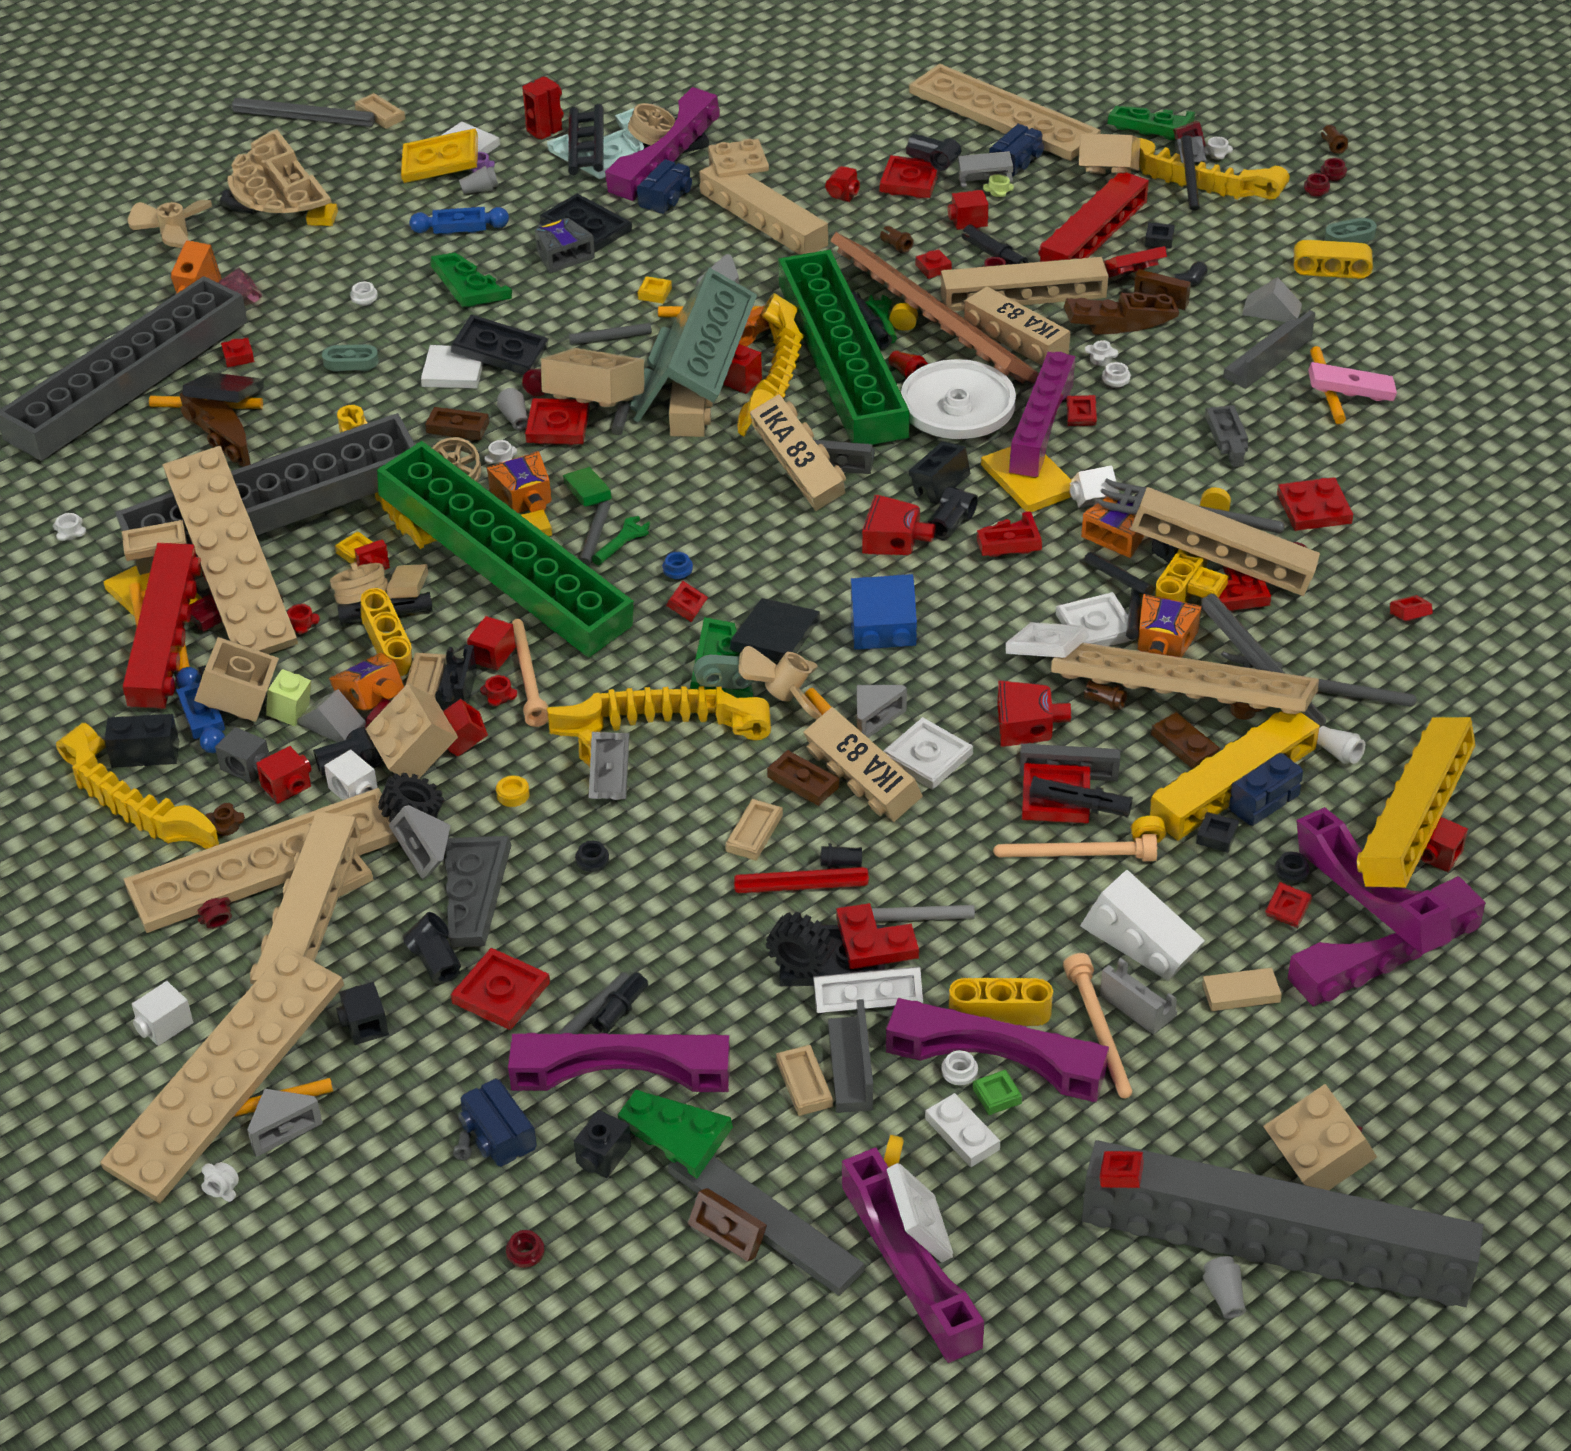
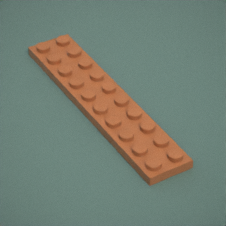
(935, 310)

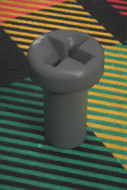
(462, 1150)

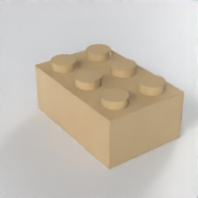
(592, 376)

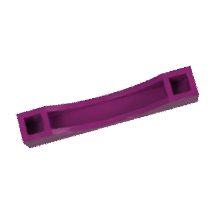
(695, 114)
(1036, 423)
(1413, 915)
(1331, 969)
(928, 1031)
(547, 1060)
(937, 1299)

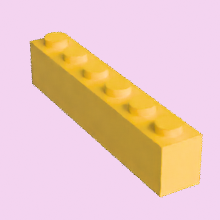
(1209, 785)

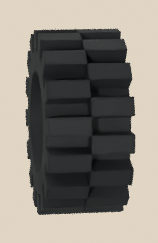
(411, 791)
(800, 944)

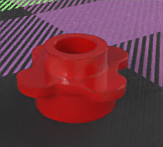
(302, 618)
(498, 690)

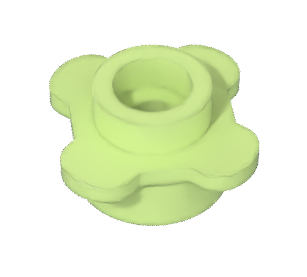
(998, 185)

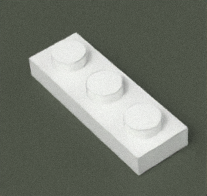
(877, 989)

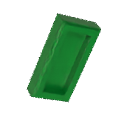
(587, 487)

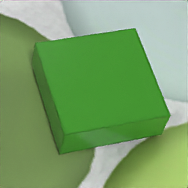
(997, 1092)

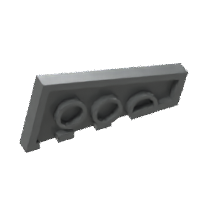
(474, 882)

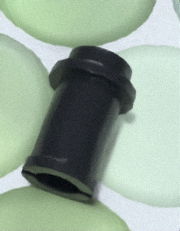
(840, 856)

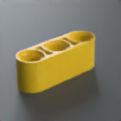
(1345, 258)
(1177, 575)
(386, 620)
(1004, 999)

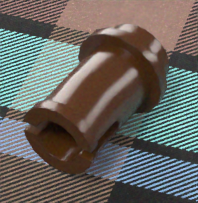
(1337, 142)
(901, 241)
(1112, 696)

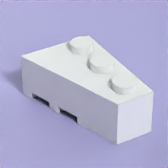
(1142, 927)

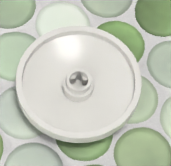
(959, 399)

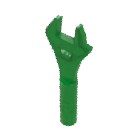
(881, 309)
(629, 531)

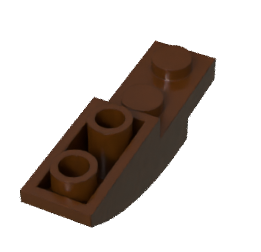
(1129, 314)
(221, 425)

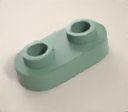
(1353, 230)
(350, 357)
(720, 671)

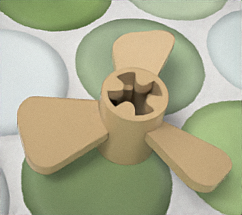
(168, 217)
(780, 679)

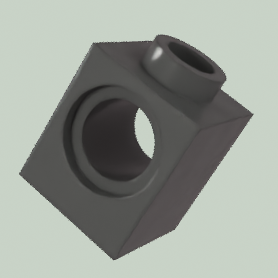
(240, 753)

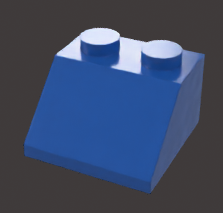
(883, 612)

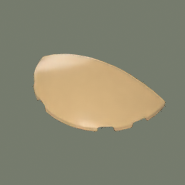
(273, 178)

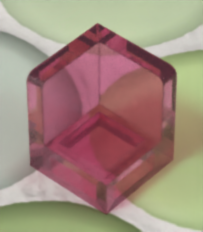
(241, 283)

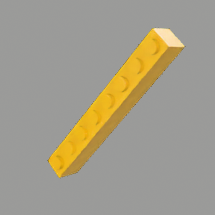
(1417, 803)

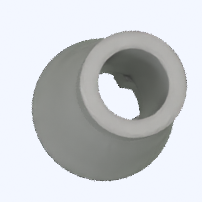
(479, 181)
(513, 407)
(1225, 1284)

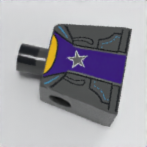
(563, 244)

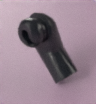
(228, 201)
(1195, 274)

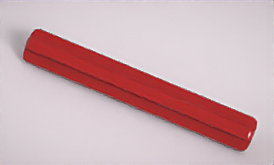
(801, 880)

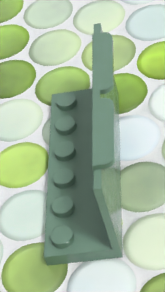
(700, 341)

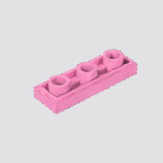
(1352, 382)

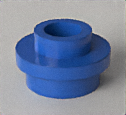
(677, 565)

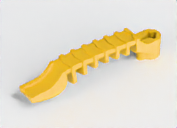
(1257, 182)
(787, 338)
(352, 417)
(745, 715)
(159, 820)

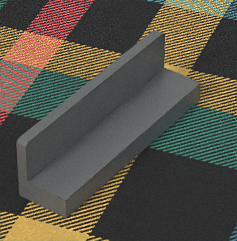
(1270, 351)

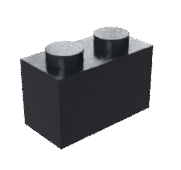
(141, 740)

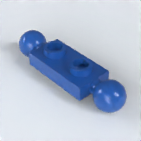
(459, 220)
(203, 721)

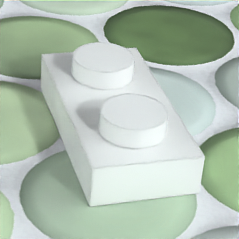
(962, 1130)

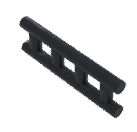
(575, 133)

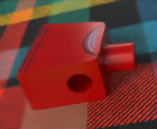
(894, 527)
(1027, 713)

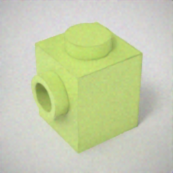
(288, 697)

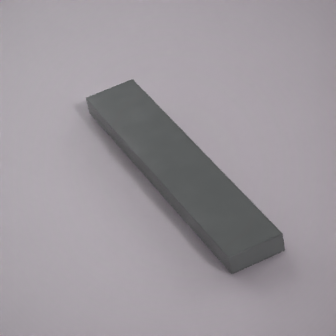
(784, 1230)

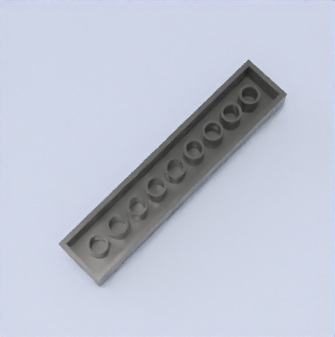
(121, 368)
(296, 481)
(1290, 1226)

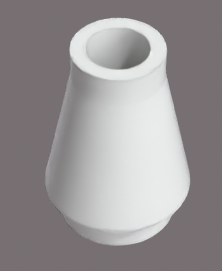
(1343, 745)

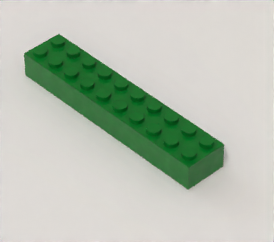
(843, 349)
(506, 548)

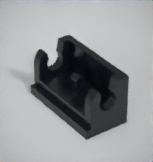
(940, 468)
(457, 678)

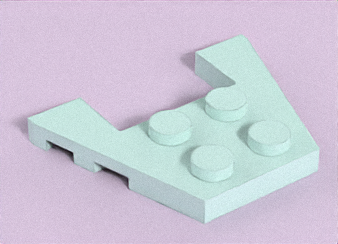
(615, 145)

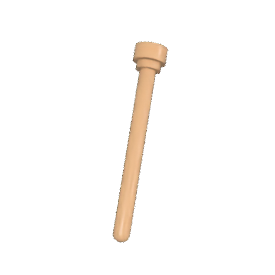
(535, 708)
(1142, 848)
(1079, 971)

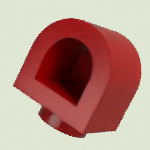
(843, 184)

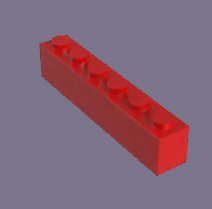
(1096, 219)
(161, 626)

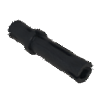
(992, 246)
(874, 323)
(402, 606)
(1092, 799)

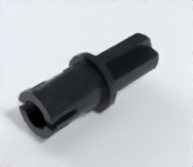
(619, 1003)

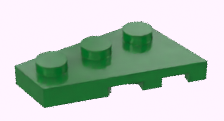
(1148, 123)
(466, 283)
(716, 640)
(676, 1128)

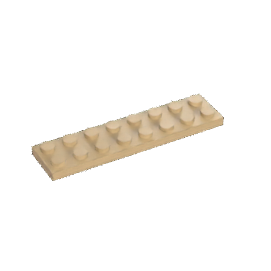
(1000, 109)
(229, 552)
(1188, 676)
(244, 864)
(221, 1075)

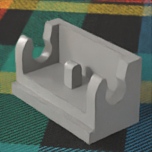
(983, 166)
(609, 765)
(1136, 999)

